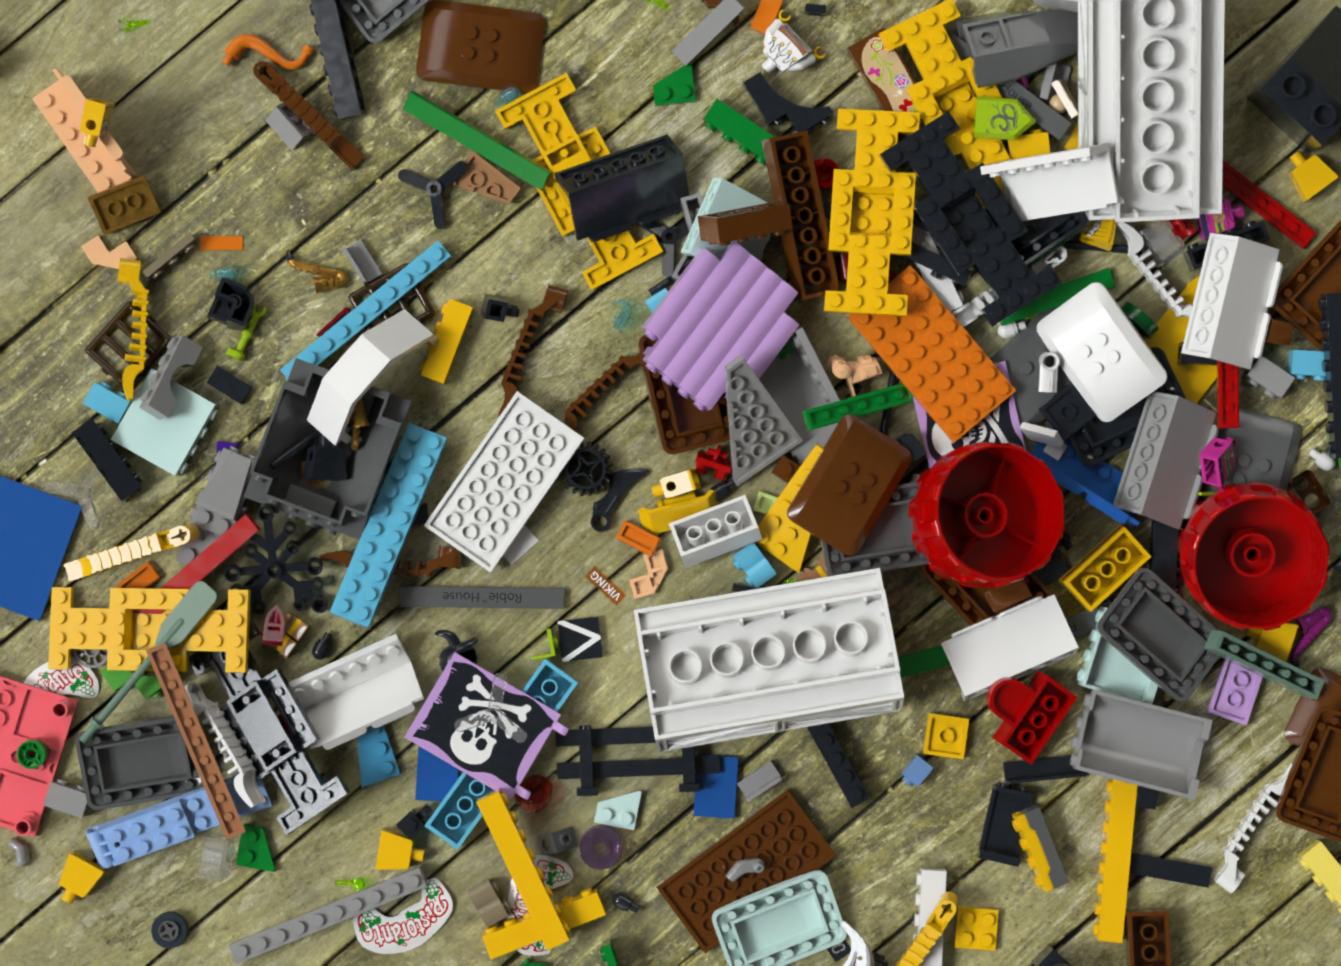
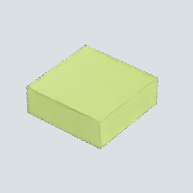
(764, 502)

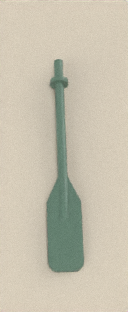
(172, 631)

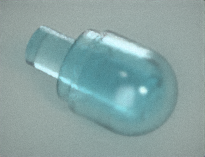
(508, 95)
(224, 271)

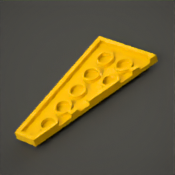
(778, 532)

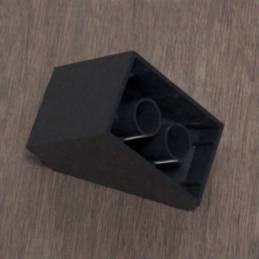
(1305, 88)

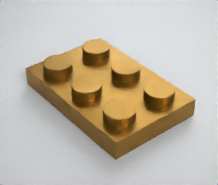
(124, 204)

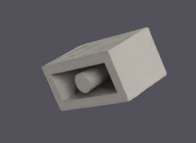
(1269, 378)
(66, 798)

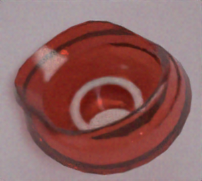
(540, 796)

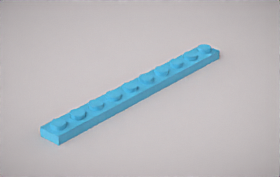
(372, 307)

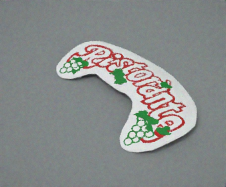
(77, 681)
(556, 874)
(409, 927)

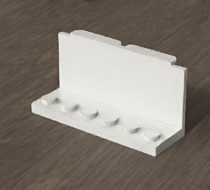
(1058, 181)
(1232, 300)
(1009, 645)
(359, 692)

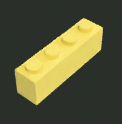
(1324, 868)

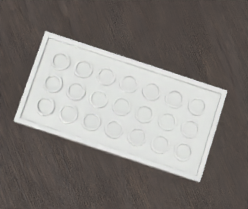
(504, 481)

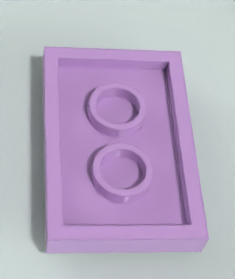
(1234, 693)

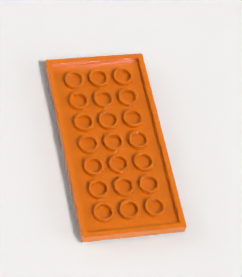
(935, 358)

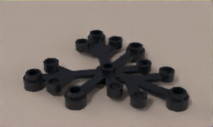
(300, 588)

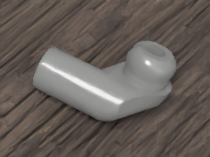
(22, 852)

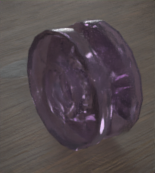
(597, 859)

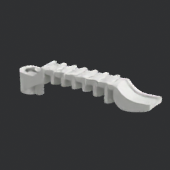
(1135, 244)
(971, 311)
(245, 781)
(1229, 875)

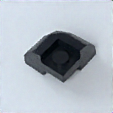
(232, 305)

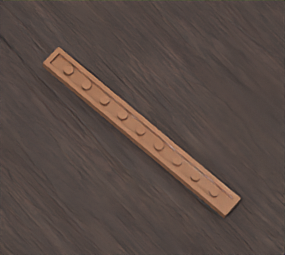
(195, 740)

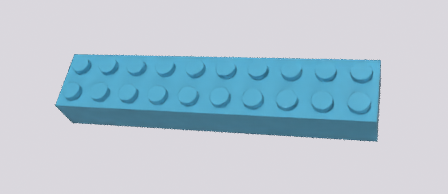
(388, 526)
(458, 810)

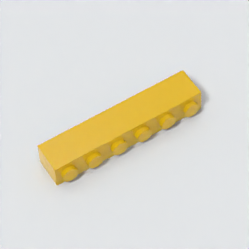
(522, 931)

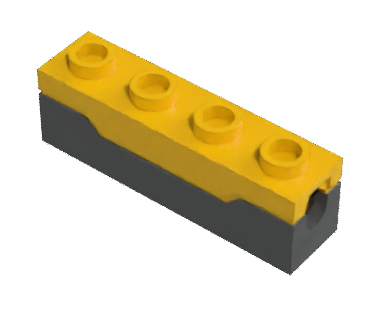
(1039, 848)

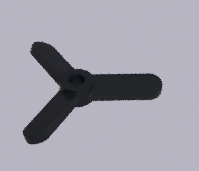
(427, 185)
(668, 253)

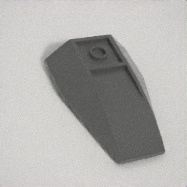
(1017, 43)

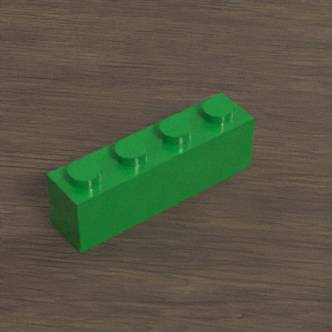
(737, 129)

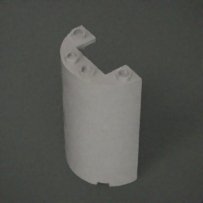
(1139, 743)

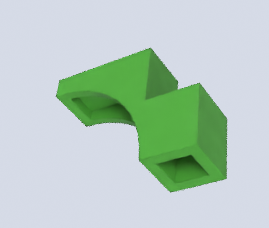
(147, 684)

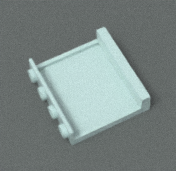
(723, 197)
(166, 440)
(1111, 672)

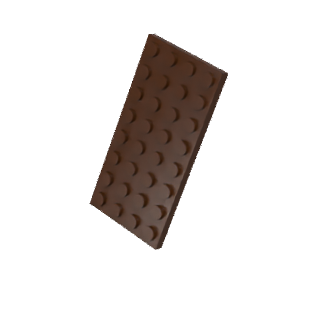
(775, 834)

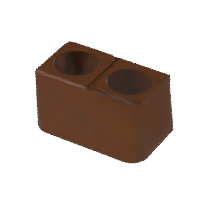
(1278, 333)
(1324, 500)
(1005, 596)

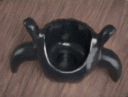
(455, 645)

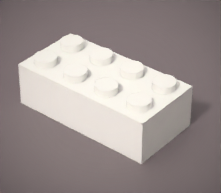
(715, 531)

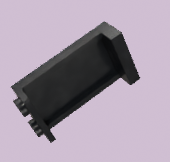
(998, 838)

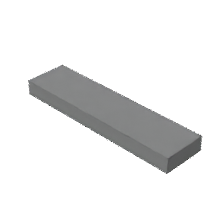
(707, 30)

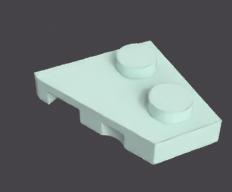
(619, 811)

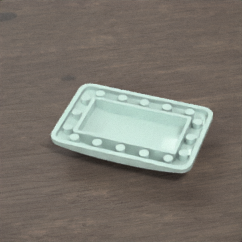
(780, 923)

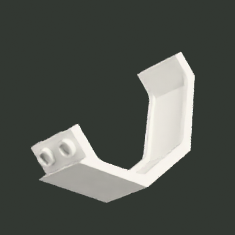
(360, 370)

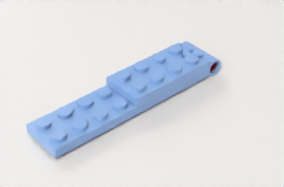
(162, 825)

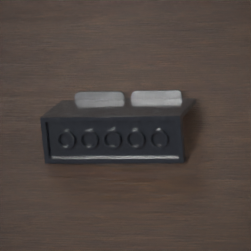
(625, 188)

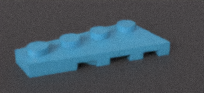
(376, 756)

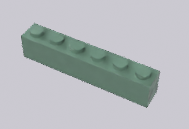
(1264, 664)

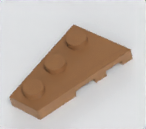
(487, 180)

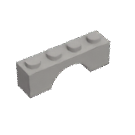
(159, 398)

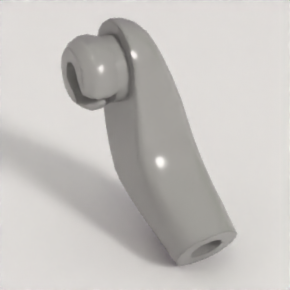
(745, 866)

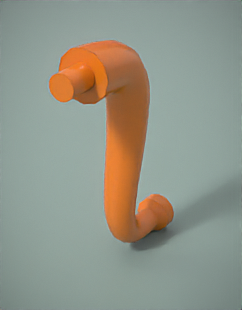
(252, 41)

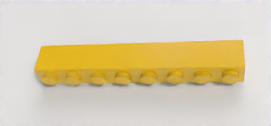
(1116, 861)
(523, 869)

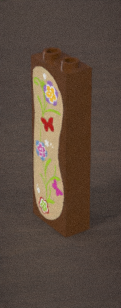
(884, 75)

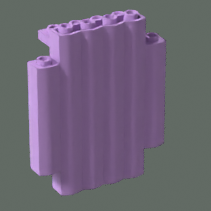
(714, 317)

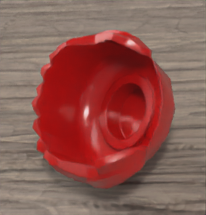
(824, 171)

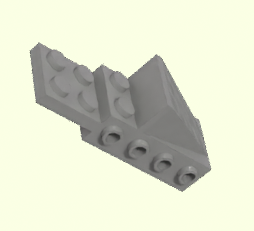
(220, 502)

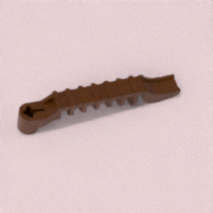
(309, 115)
(554, 301)
(618, 367)
(447, 557)

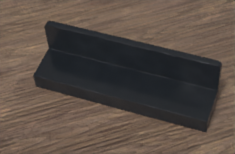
(1041, 769)

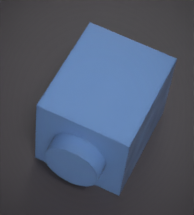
(916, 771)

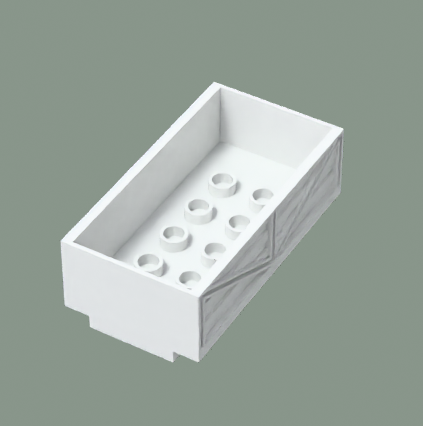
(1157, 98)
(769, 660)

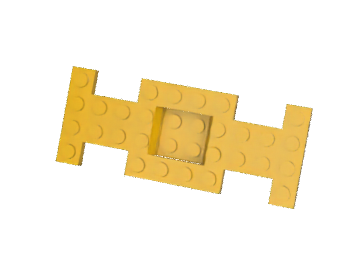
(945, 83)
(563, 149)
(879, 216)
(131, 634)

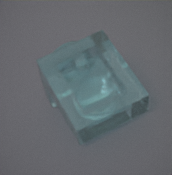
(621, 317)

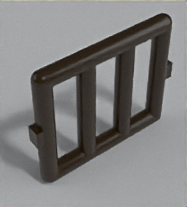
(371, 288)
(104, 336)

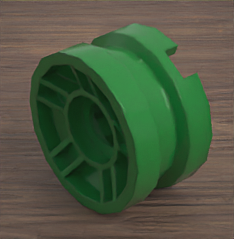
(27, 759)

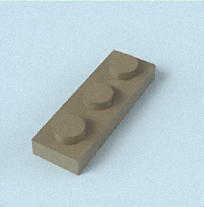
(170, 257)

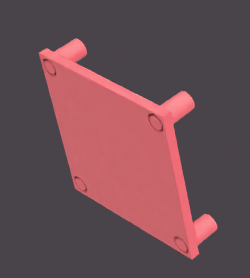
(26, 715)

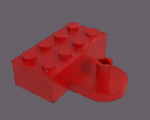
(1028, 712)

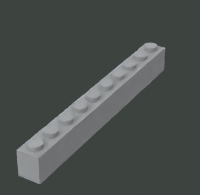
(328, 914)

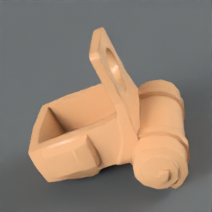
(854, 371)

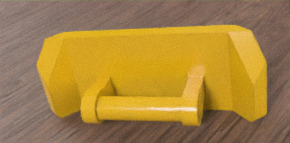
(673, 509)

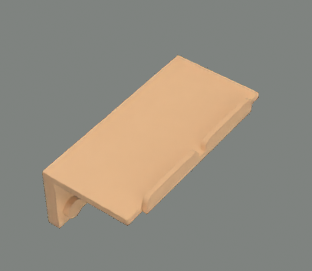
(63, 108)

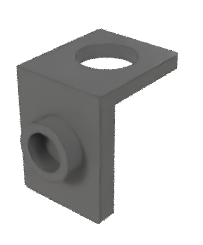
(558, 841)

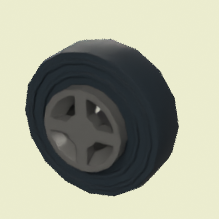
(162, 932)

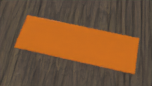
(221, 242)

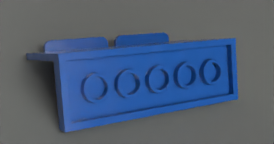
(1095, 482)

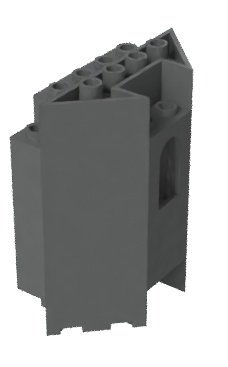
(342, 504)

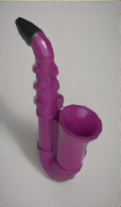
(1315, 623)

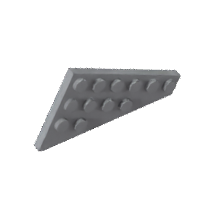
(756, 423)

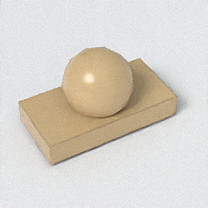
(1063, 99)

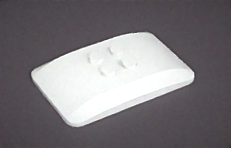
(1101, 352)

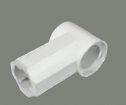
(1048, 375)

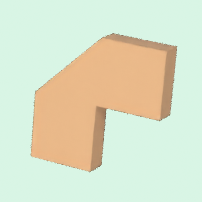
(100, 255)
(648, 584)

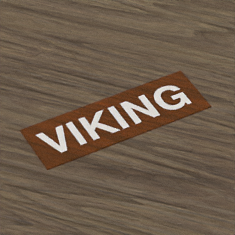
(605, 585)

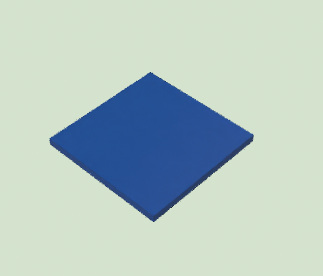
(32, 545)

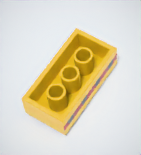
(1105, 568)

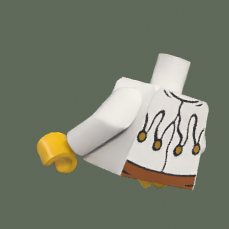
(786, 48)

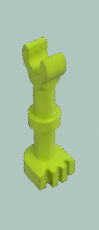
(246, 335)

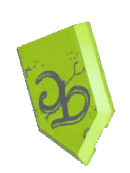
(1000, 118)

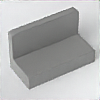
(1052, 73)
(288, 126)
(362, 262)
(759, 781)

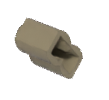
(489, 903)

